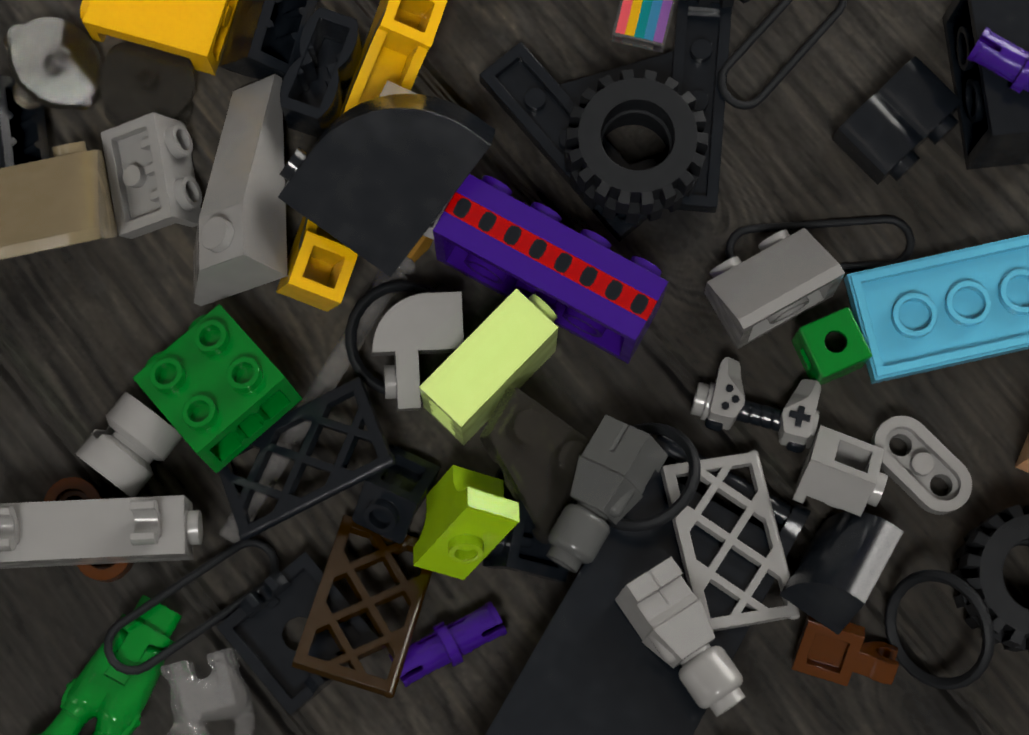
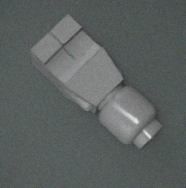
(680, 633)

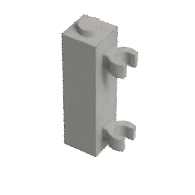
(98, 531)

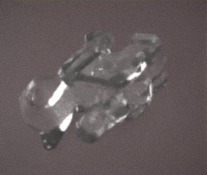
(215, 698)

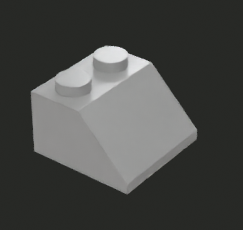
(772, 285)

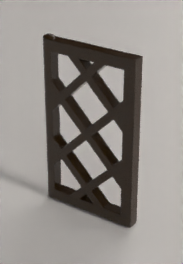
(321, 617)

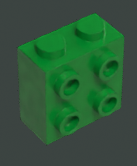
(217, 388)

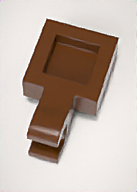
(837, 656)

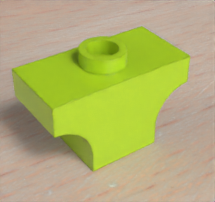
(463, 522)

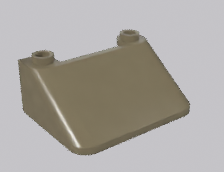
(55, 202)

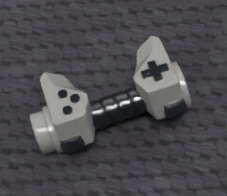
(725, 403)

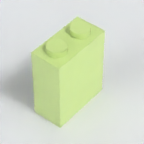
(493, 358)

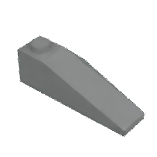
(241, 218)

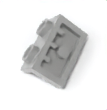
(151, 175)

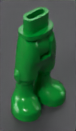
(112, 695)

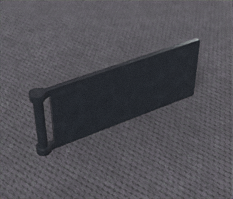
(592, 664)

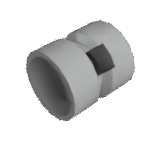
(129, 445)

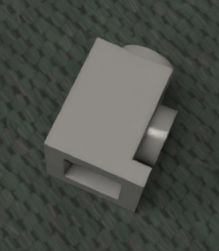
(841, 472)

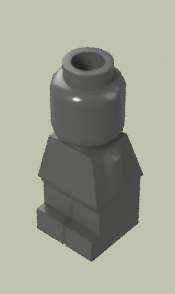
(606, 487)

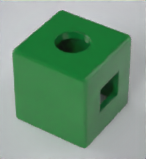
(824, 364)

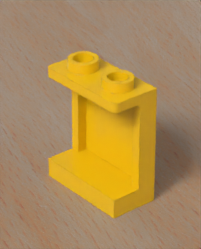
(175, 26)

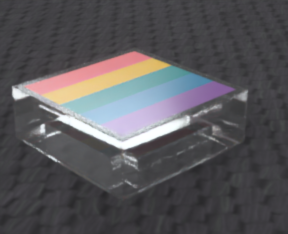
(643, 23)

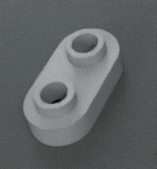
(923, 461)

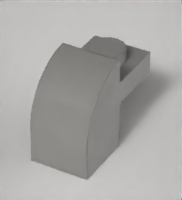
(414, 327)

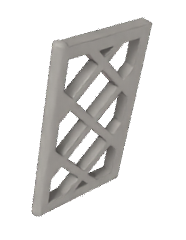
(761, 508)

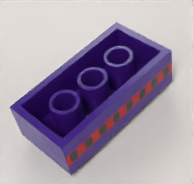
(574, 273)

